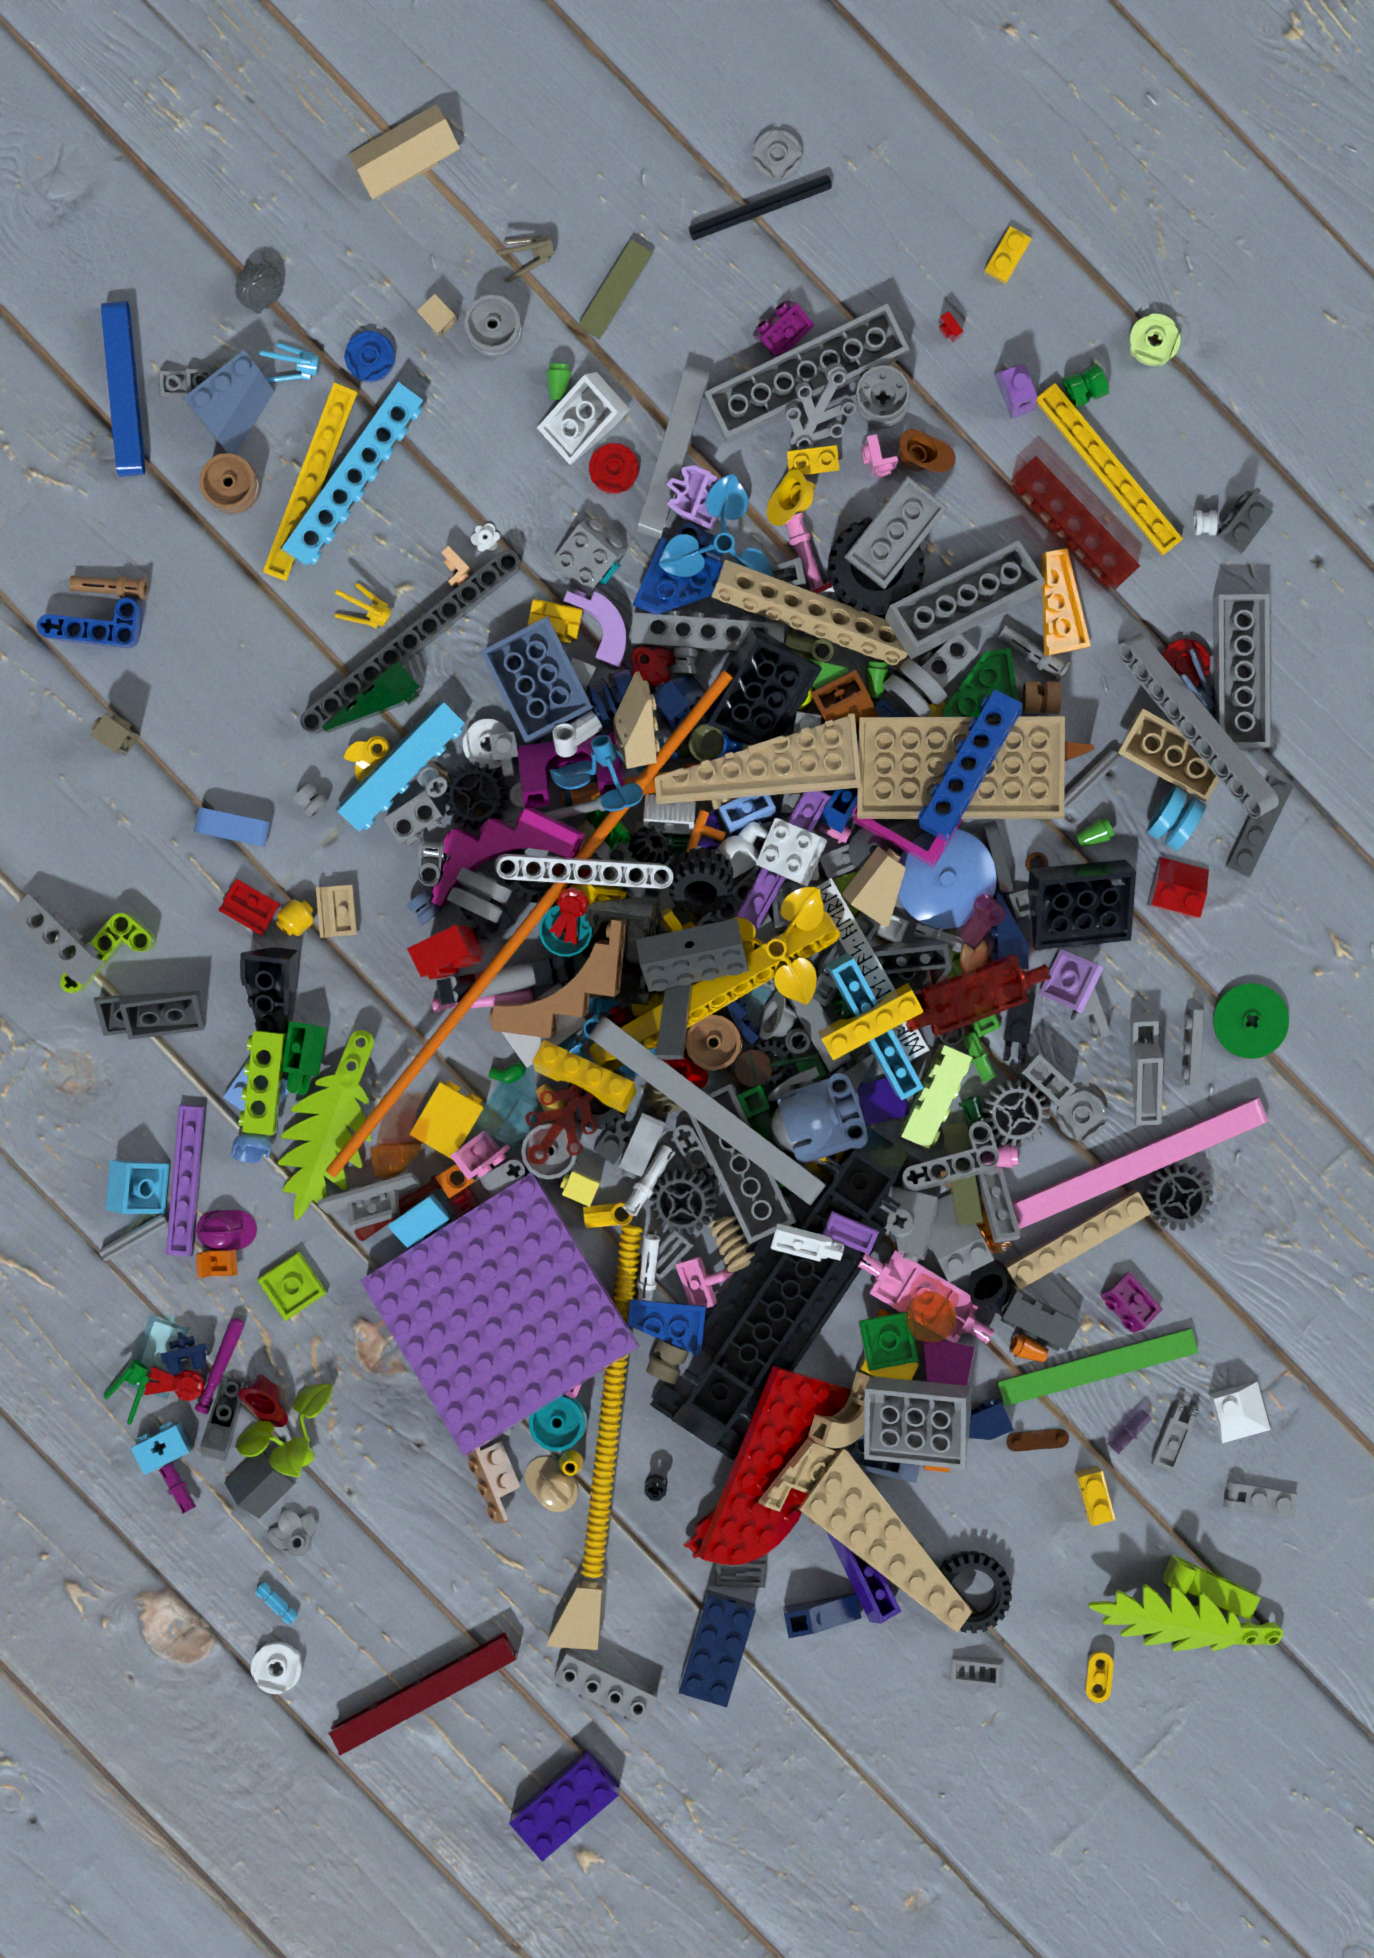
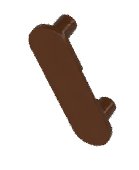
(1037, 1440)

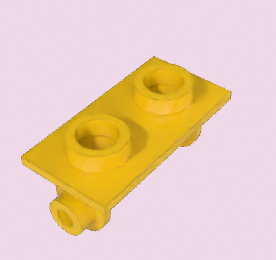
(814, 460)

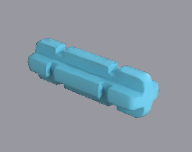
(276, 1603)

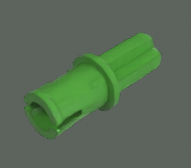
(979, 1057)

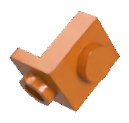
(216, 1263)

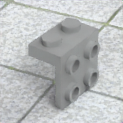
(588, 554)

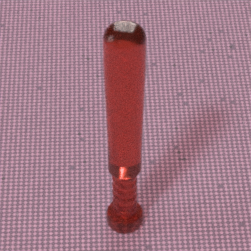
(404, 1204)

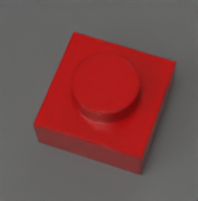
(949, 327)

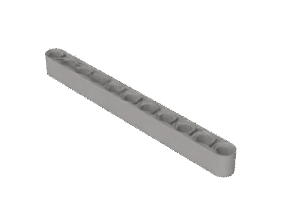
(707, 1110)

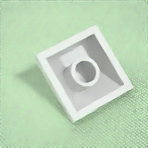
(1239, 1412)

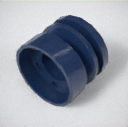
(608, 701)

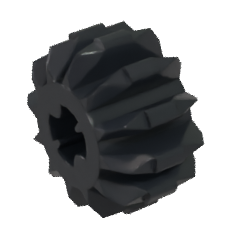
(649, 846)

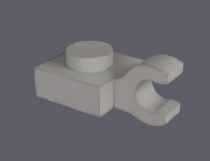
(504, 749)

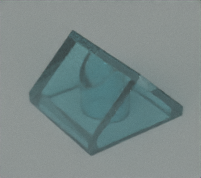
(506, 1115)

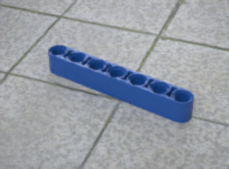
(123, 388)

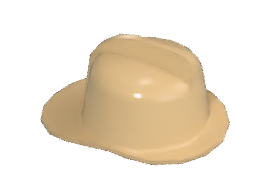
(550, 1485)

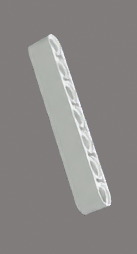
(596, 871)

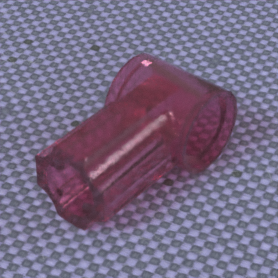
(987, 914)

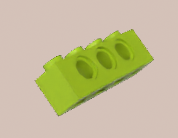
(249, 1119)

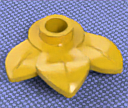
(363, 755)

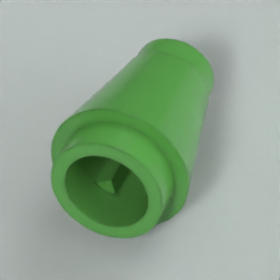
(558, 379)
(876, 675)
(1096, 833)

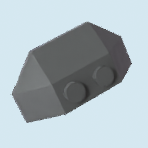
(915, 962)

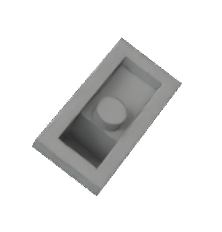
(1098, 1022)

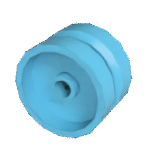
(1176, 818)

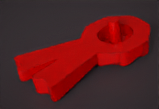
(572, 905)
(186, 1385)

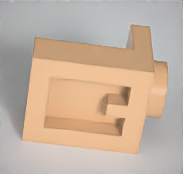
(454, 562)

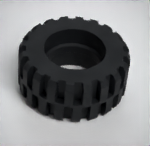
(855, 595)

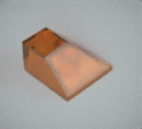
(394, 1158)

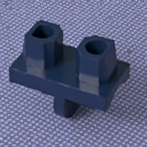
(173, 1358)

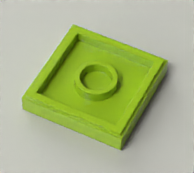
(292, 1286)

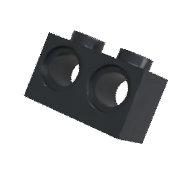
(505, 922)

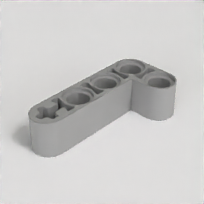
(952, 1174)

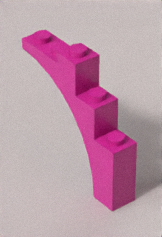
(497, 837)

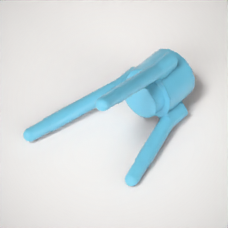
(306, 363)

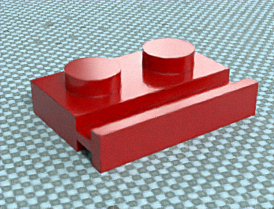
(249, 907)

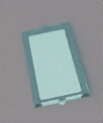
(156, 1341)

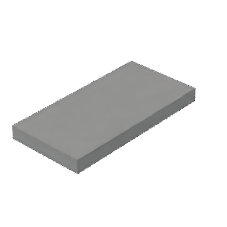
(896, 532)

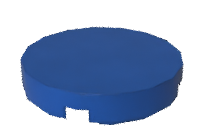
(369, 356)

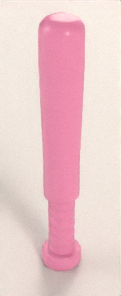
(489, 1001)

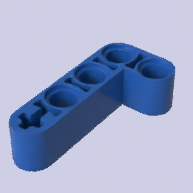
(89, 627)

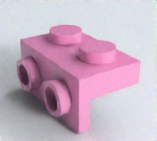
(872, 456)
(478, 1155)

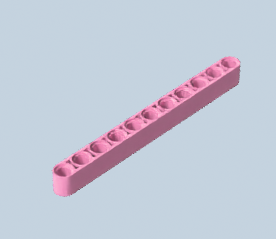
(1139, 1162)

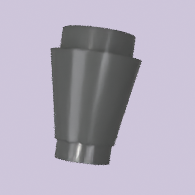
(802, 1042)

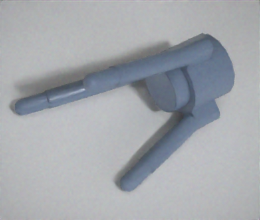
(1205, 695)

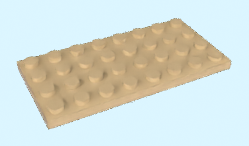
(908, 755)

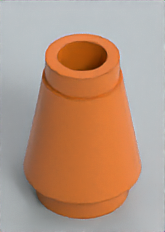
(1027, 1348)

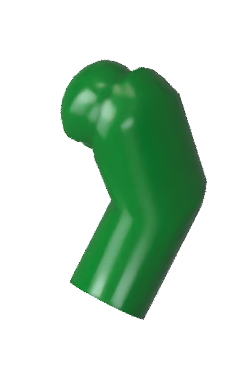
(509, 1074)

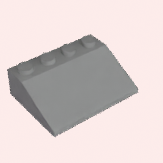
(917, 1422)

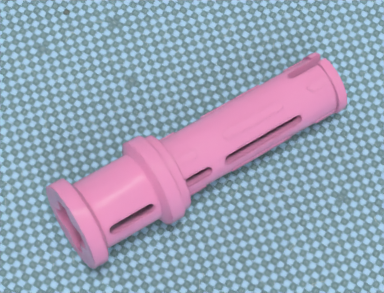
(800, 540)

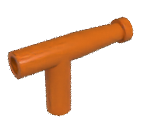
(702, 829)

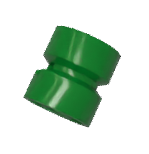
(1087, 385)

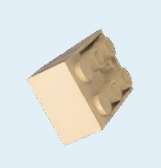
(636, 725)

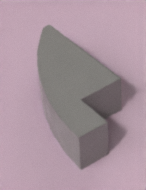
(1146, 1068)

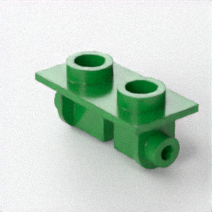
(618, 833)

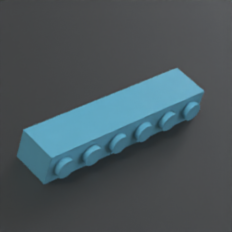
(400, 766)
(884, 1047)

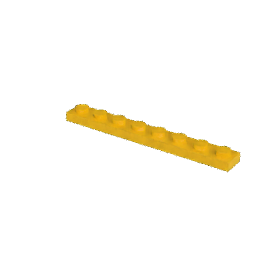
(1108, 469)
(311, 475)

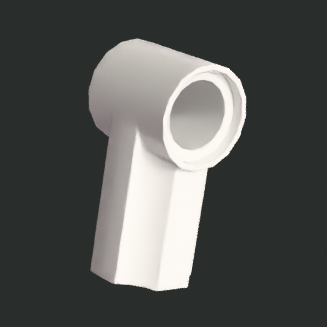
(569, 736)

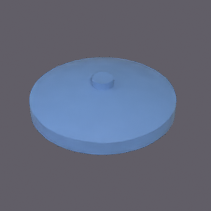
(947, 892)

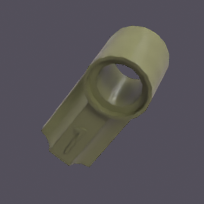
(807, 646)

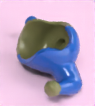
(708, 744)

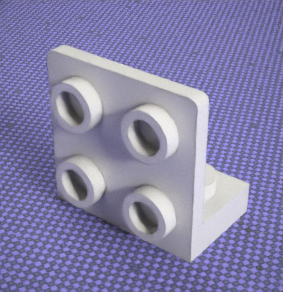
(791, 851)

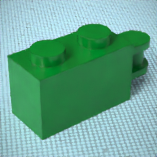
(303, 1055)

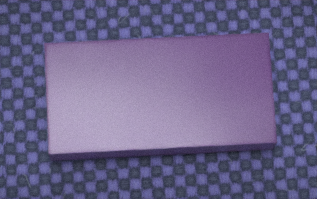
(850, 1232)

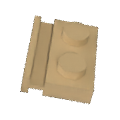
(336, 911)

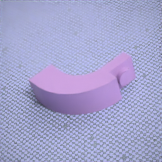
(614, 634)

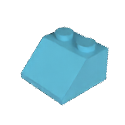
(137, 1187)
(420, 1220)

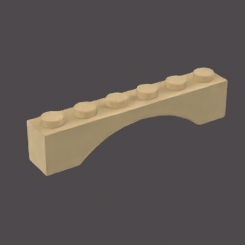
(1060, 1250)

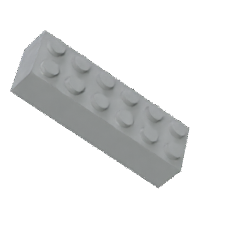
(964, 599)
(1242, 668)
(750, 1189)

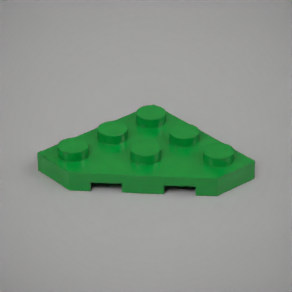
(991, 672)

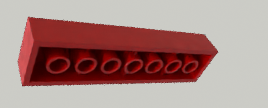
(446, 952)

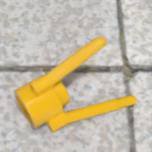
(377, 613)

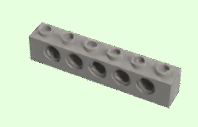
(718, 643)

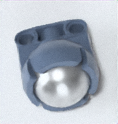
(818, 1120)

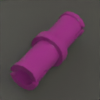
(177, 1488)

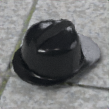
(989, 1287)

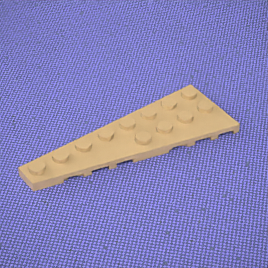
(796, 763)
(862, 1520)

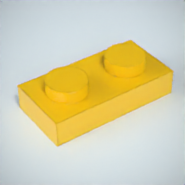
(1007, 255)

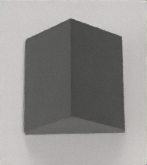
(257, 1485)

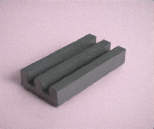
(742, 1583)

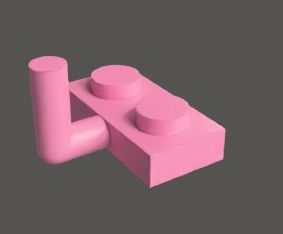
(698, 1283)

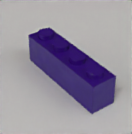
(868, 1585)

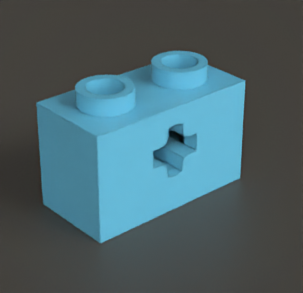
(150, 1457)

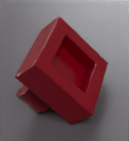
(620, 1016)
(463, 1202)

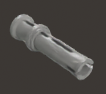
(1023, 645)

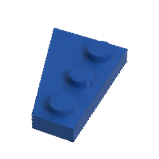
(671, 1322)

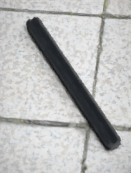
(760, 207)

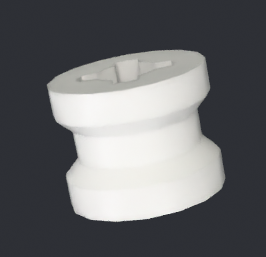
(1205, 522)

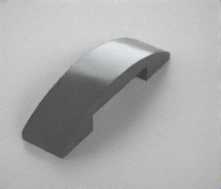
(825, 985)

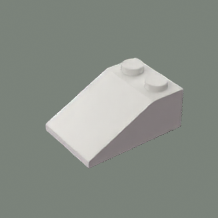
(583, 417)

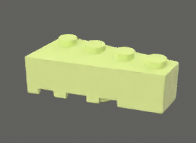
(933, 1101)

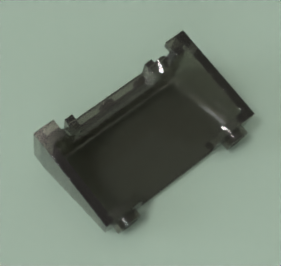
(642, 922)

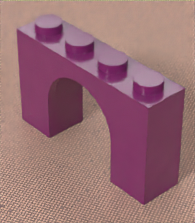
(538, 759)

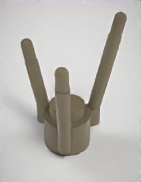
(540, 247)

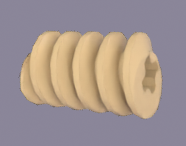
(731, 1243)

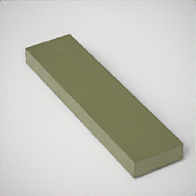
(615, 289)
(965, 1190)

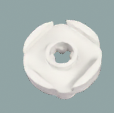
(475, 736)
(287, 1657)

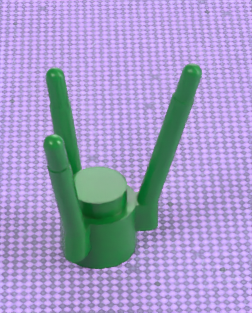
(133, 1373)

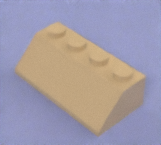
(1167, 754)

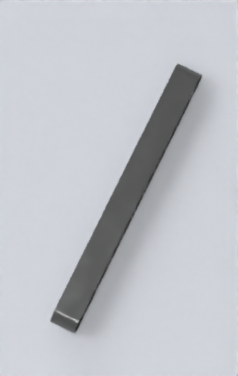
(417, 630)

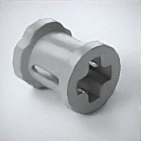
(434, 784)

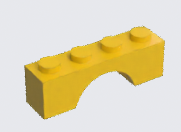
(853, 1032)
(602, 1083)

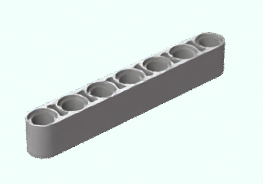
(673, 450)
(810, 1015)

